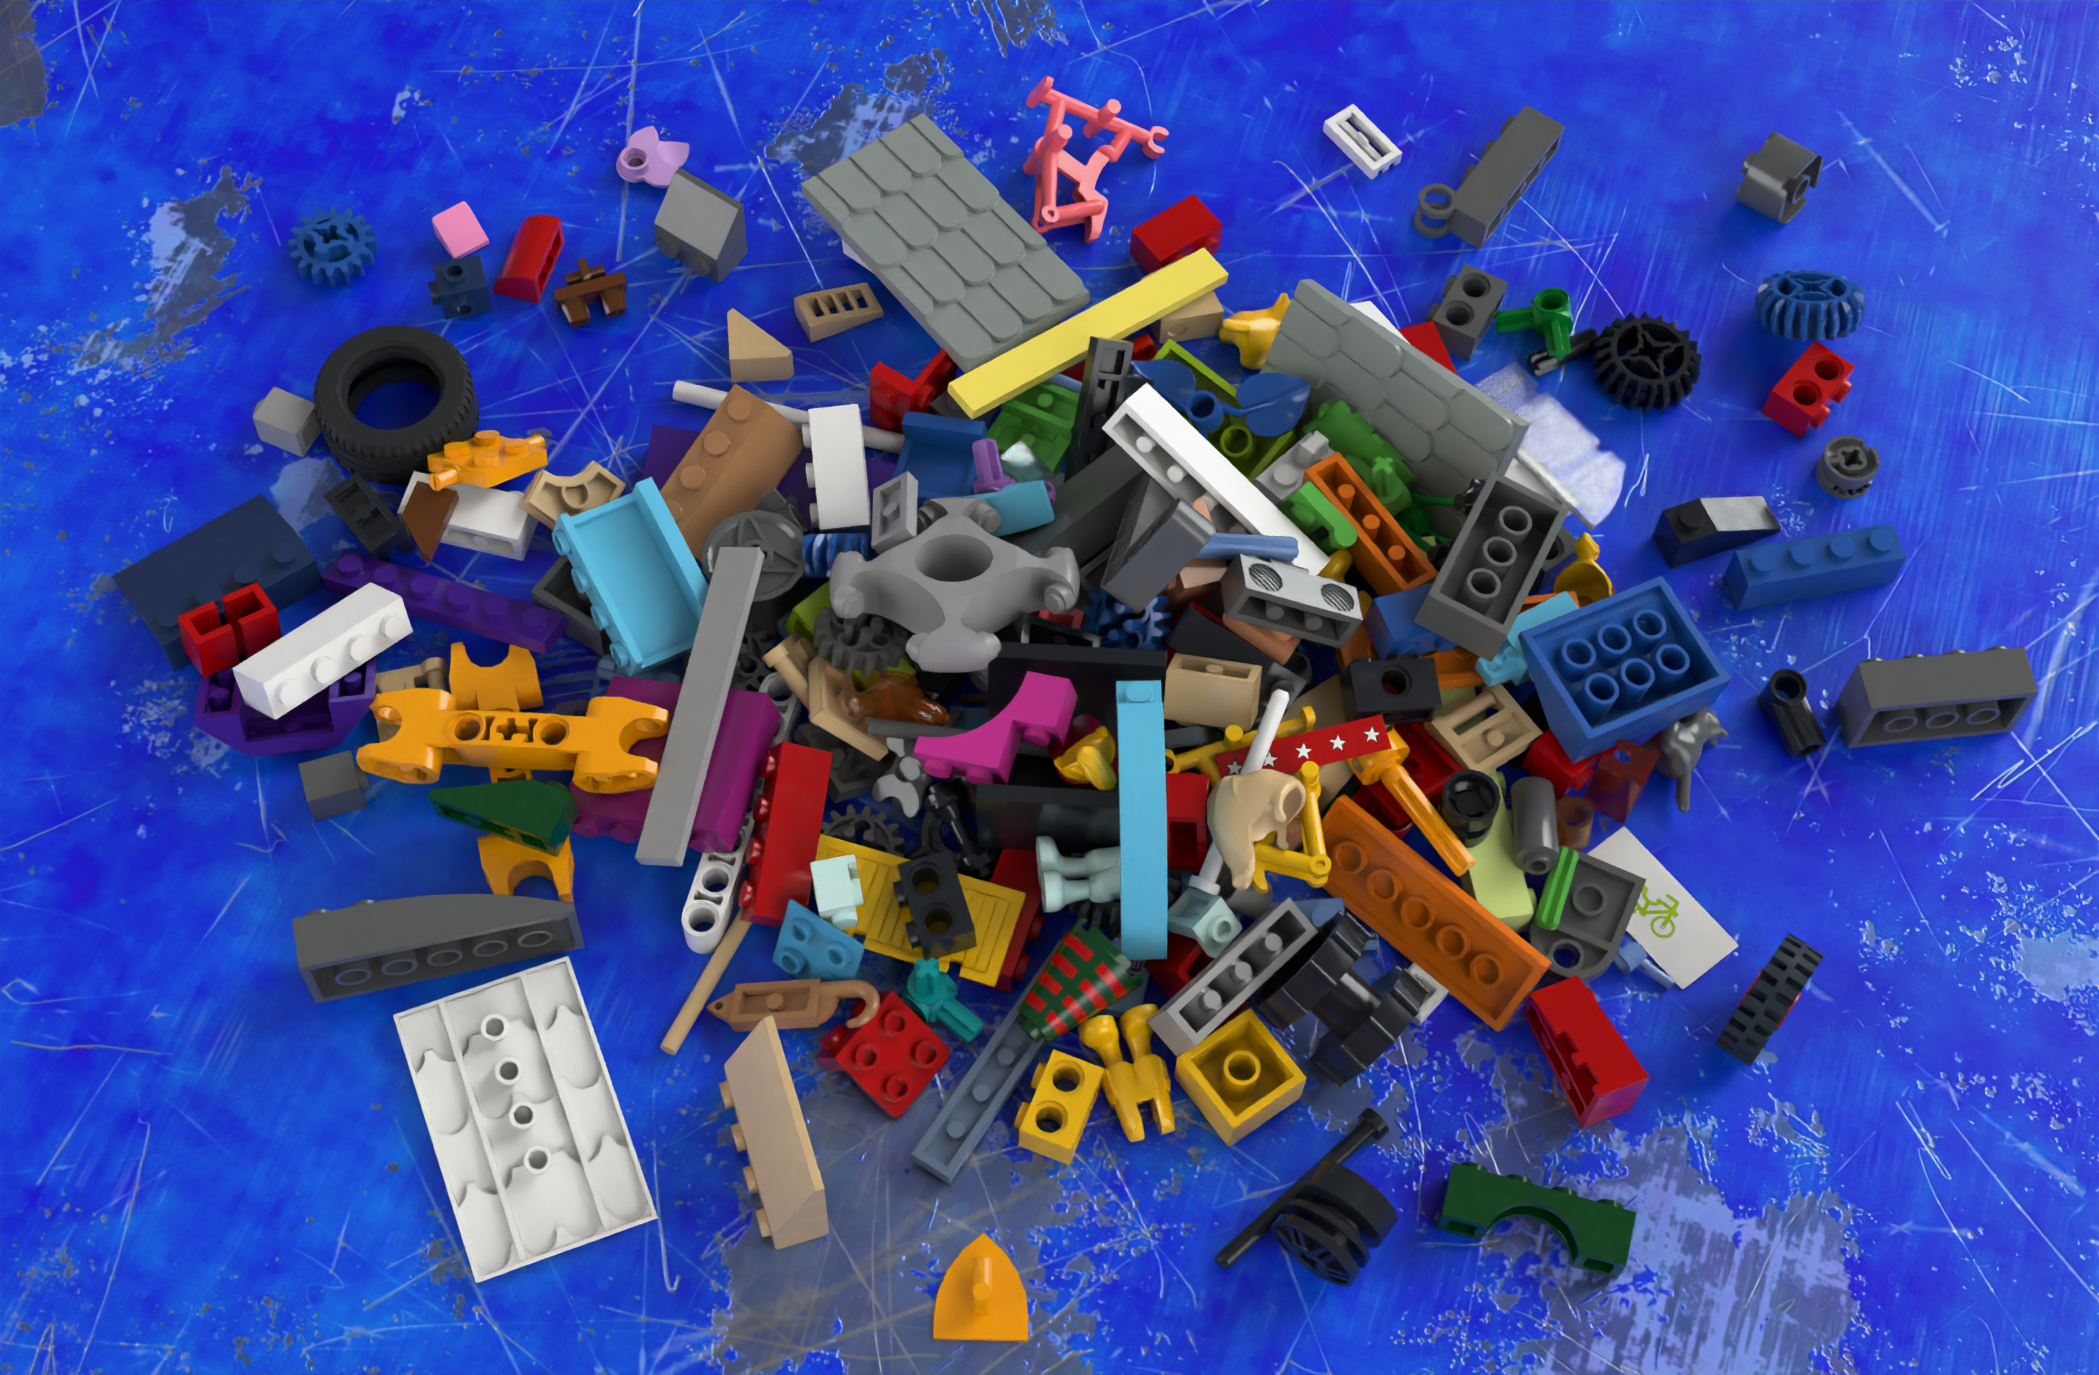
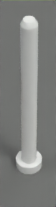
(1254, 761)

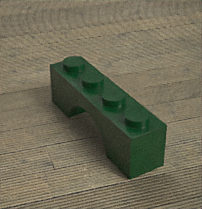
(1592, 1231)

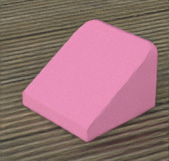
(459, 231)

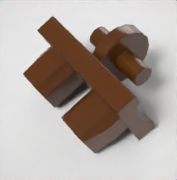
(588, 287)

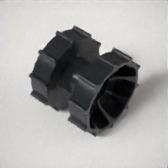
(1359, 1016)

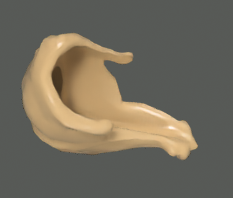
(1246, 811)

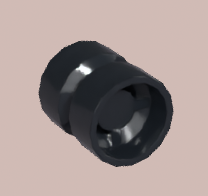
(1469, 805)

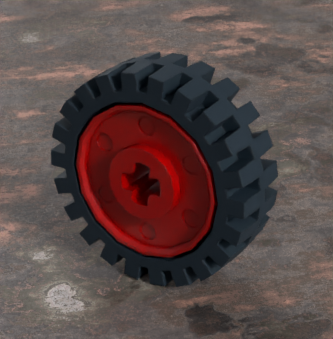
(1769, 999)

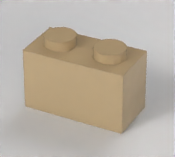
(1211, 692)

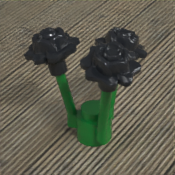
(1417, 520)

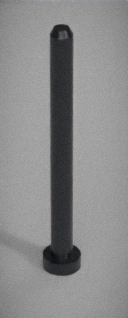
(1370, 1126)

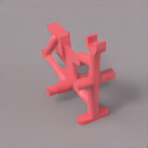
(1049, 157)

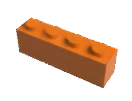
(1382, 547)

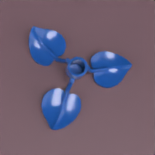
(1267, 400)

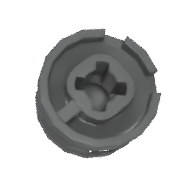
(1834, 469)

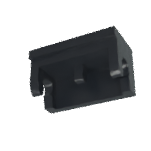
(368, 517)

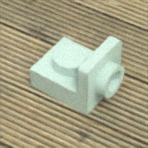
(1204, 919)

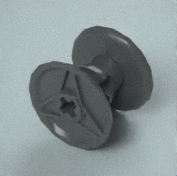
(782, 568)

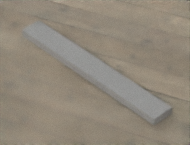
(700, 707)

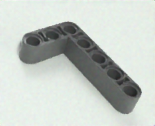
(1153, 544)

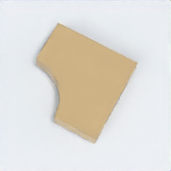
(555, 495)
(827, 708)

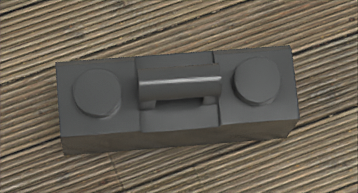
(1290, 600)

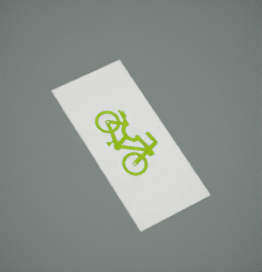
(1666, 917)

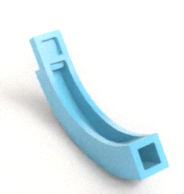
(1142, 820)

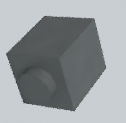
(334, 785)

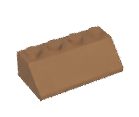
(730, 465)

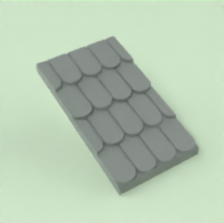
(945, 243)
(1412, 401)

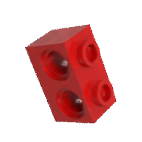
(1809, 389)

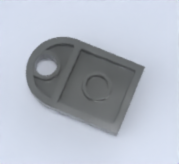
(1591, 919)

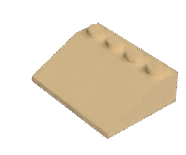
(775, 1140)

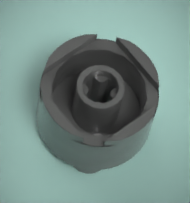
(1779, 177)

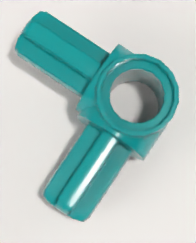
(933, 998)

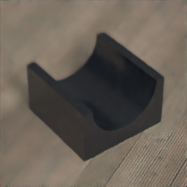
(1036, 797)

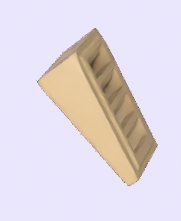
(830, 324)

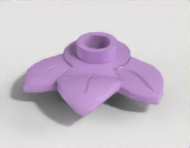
(654, 158)

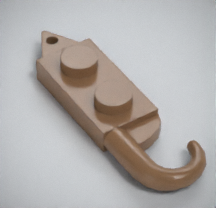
(792, 1003)

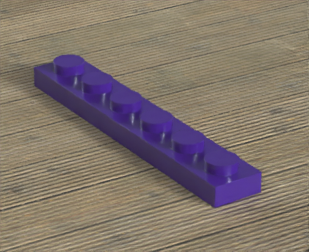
(451, 602)

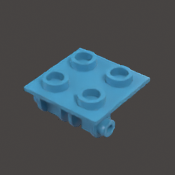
(816, 949)

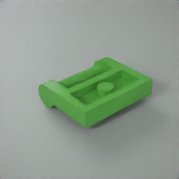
(1310, 510)

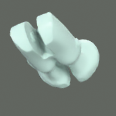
(1059, 874)

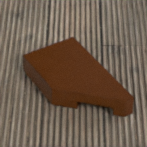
(428, 516)

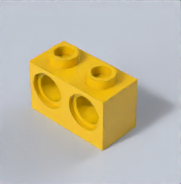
(1068, 1109)

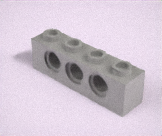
(1232, 977)

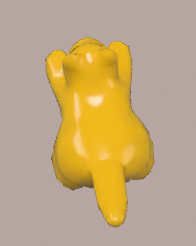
(1254, 332)

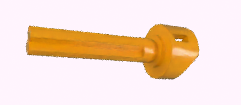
(1388, 768)

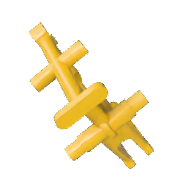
(1269, 857)

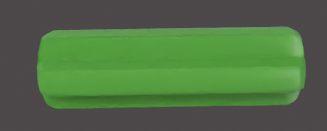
(1556, 890)

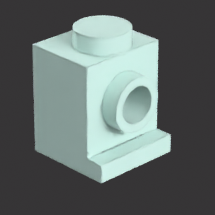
(837, 890)

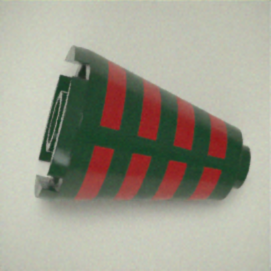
(1076, 984)

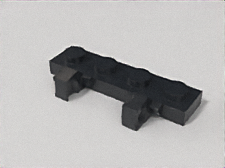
(1103, 390)

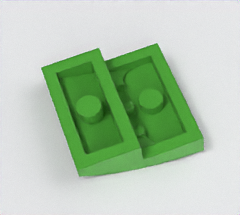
(1041, 420)

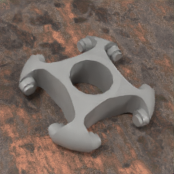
(954, 585)

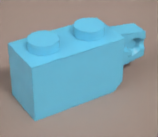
(1510, 659)

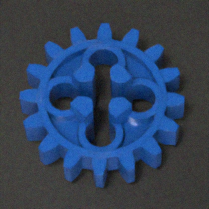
(1146, 629)

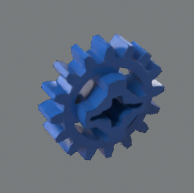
(332, 246)

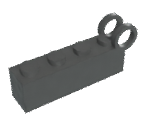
(1496, 182)

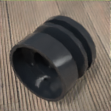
(1334, 1223)

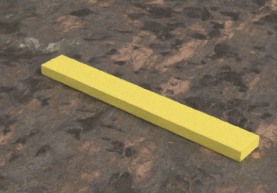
(1069, 341)

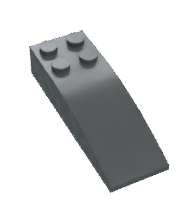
(426, 939)

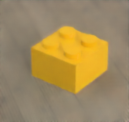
(1239, 1077)

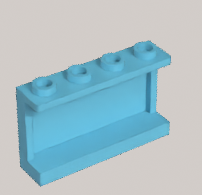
(636, 577)

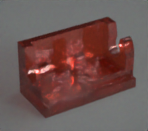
(1618, 784)

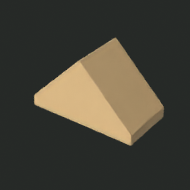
(755, 353)

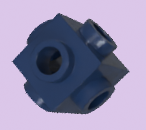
(460, 287)

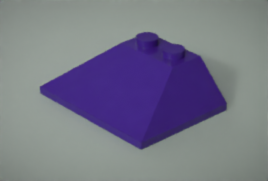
(311, 726)

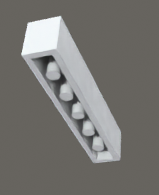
(1194, 469)

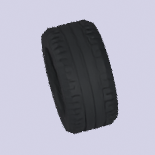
(383, 358)

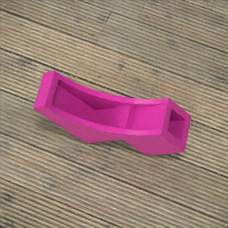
(987, 754)

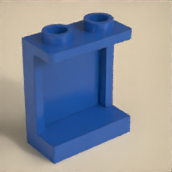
(940, 454)

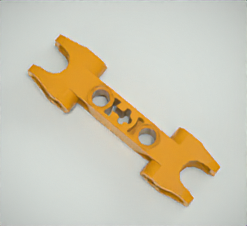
(508, 688)
(439, 734)

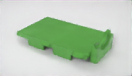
(1353, 436)

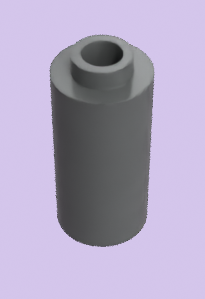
(1534, 825)

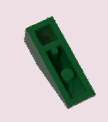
(514, 810)

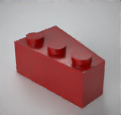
(1584, 1051)

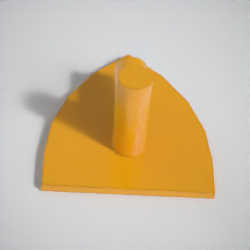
(981, 1297)

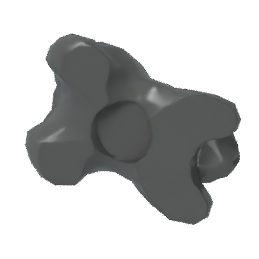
(1682, 748)
(906, 778)

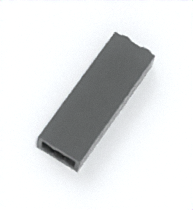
(1086, 508)

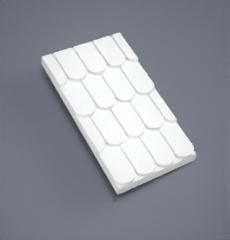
(523, 1119)

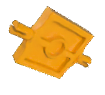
(486, 460)

